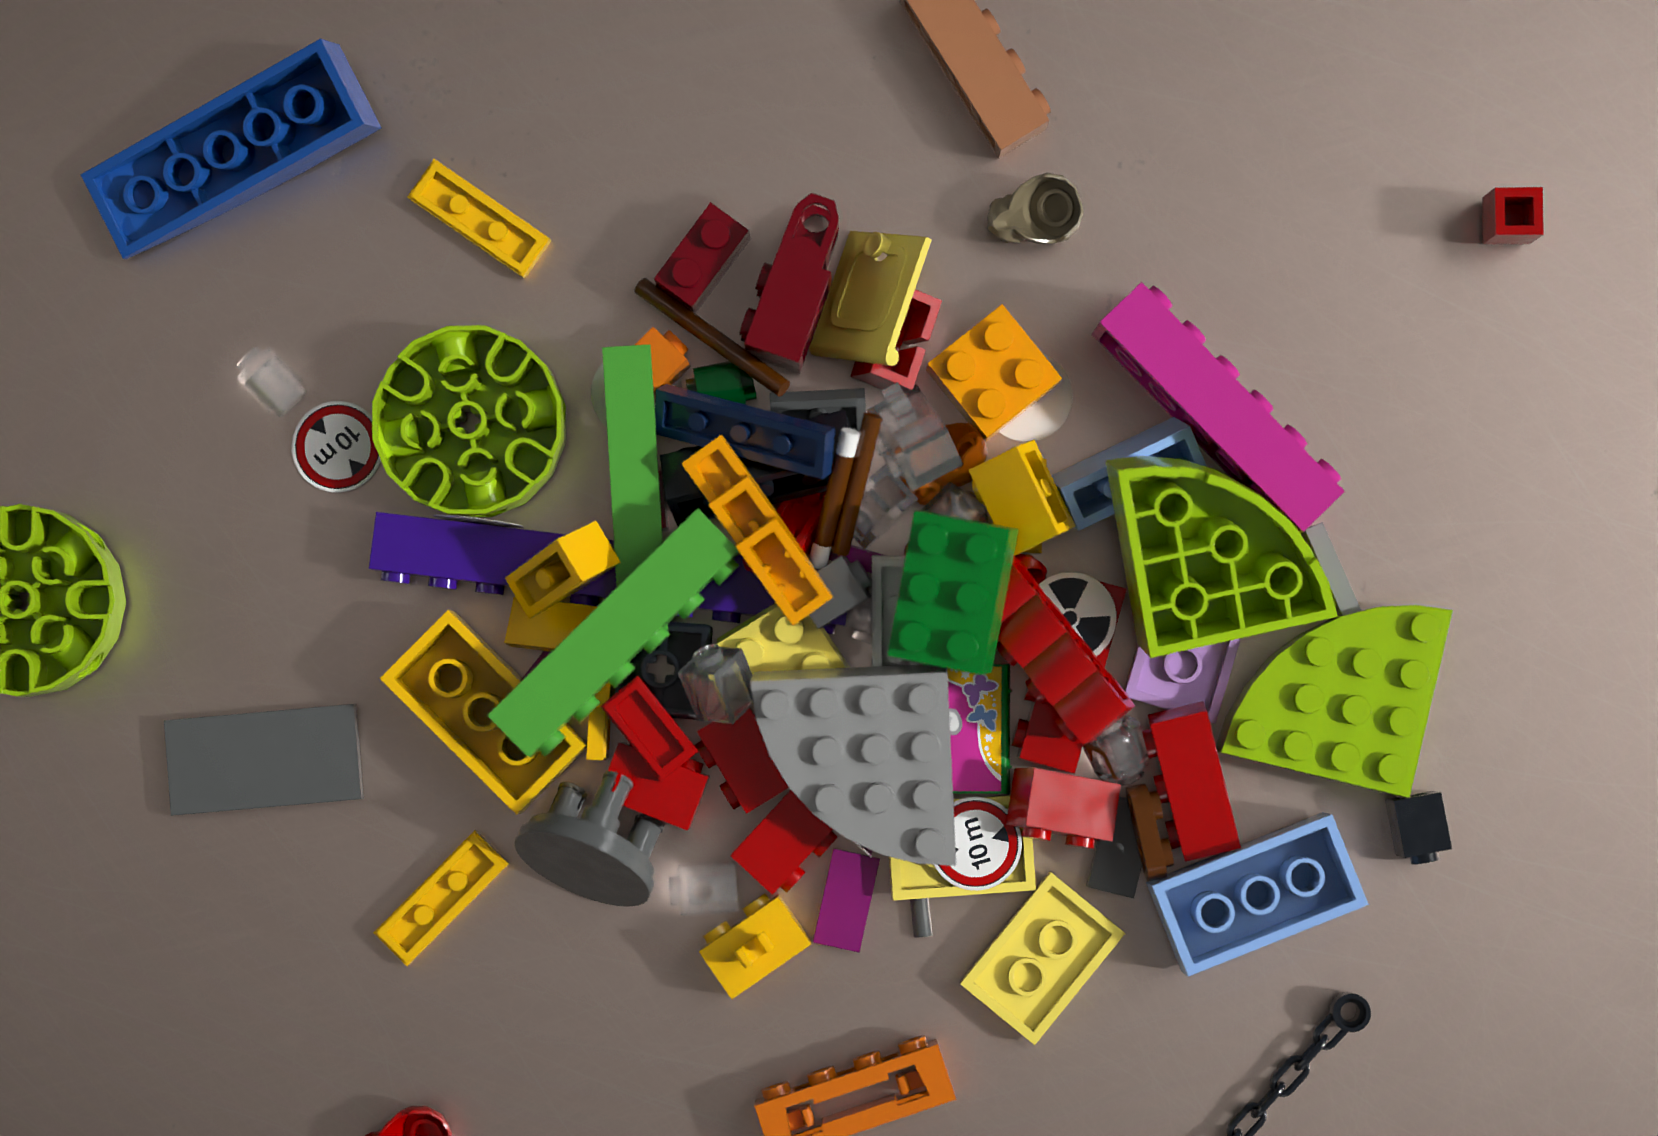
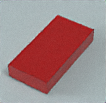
(649, 728)

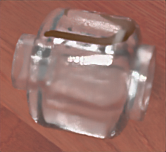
(1119, 752)

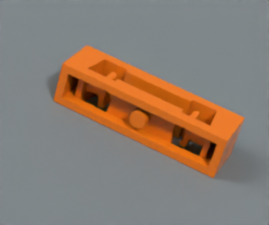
(867, 1070)

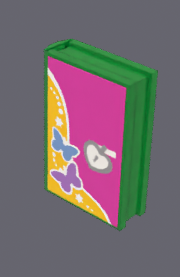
(980, 730)

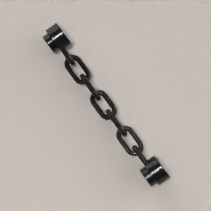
(1357, 1023)

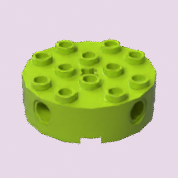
(428, 397)
(72, 601)

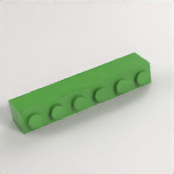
(614, 634)

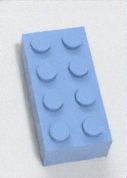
(1257, 893)

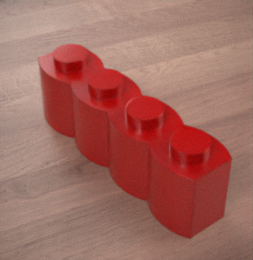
(1058, 661)

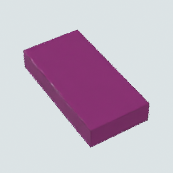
(846, 900)

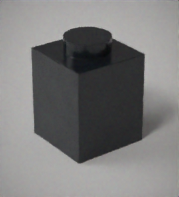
(1419, 826)

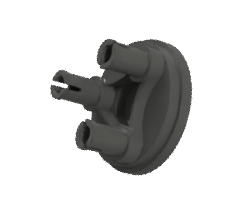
(586, 851)

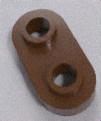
(1144, 811)

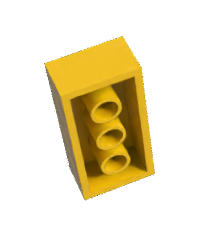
(452, 686)

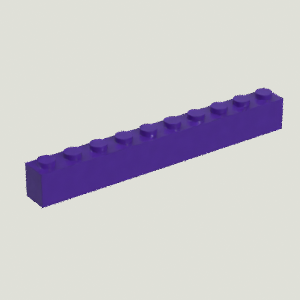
(489, 553)

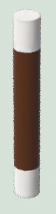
(834, 497)

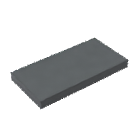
(263, 759)

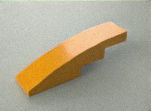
(757, 530)

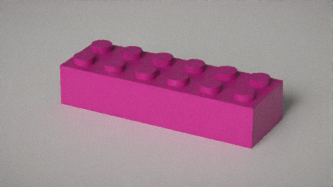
(1222, 414)

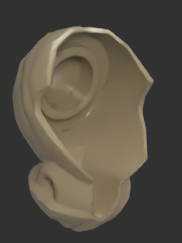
(1039, 211)

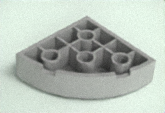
(866, 753)

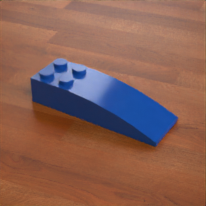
(232, 148)

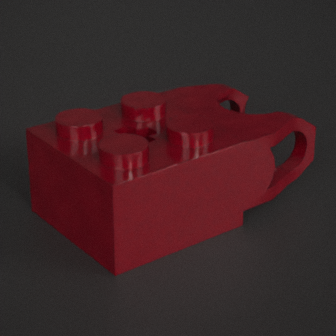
(793, 289)

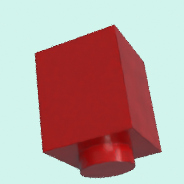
(1513, 215)

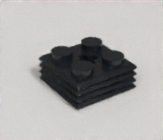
(679, 649)

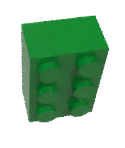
(952, 592)

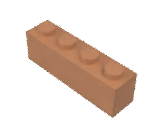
(981, 70)

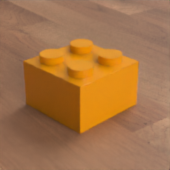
(993, 373)

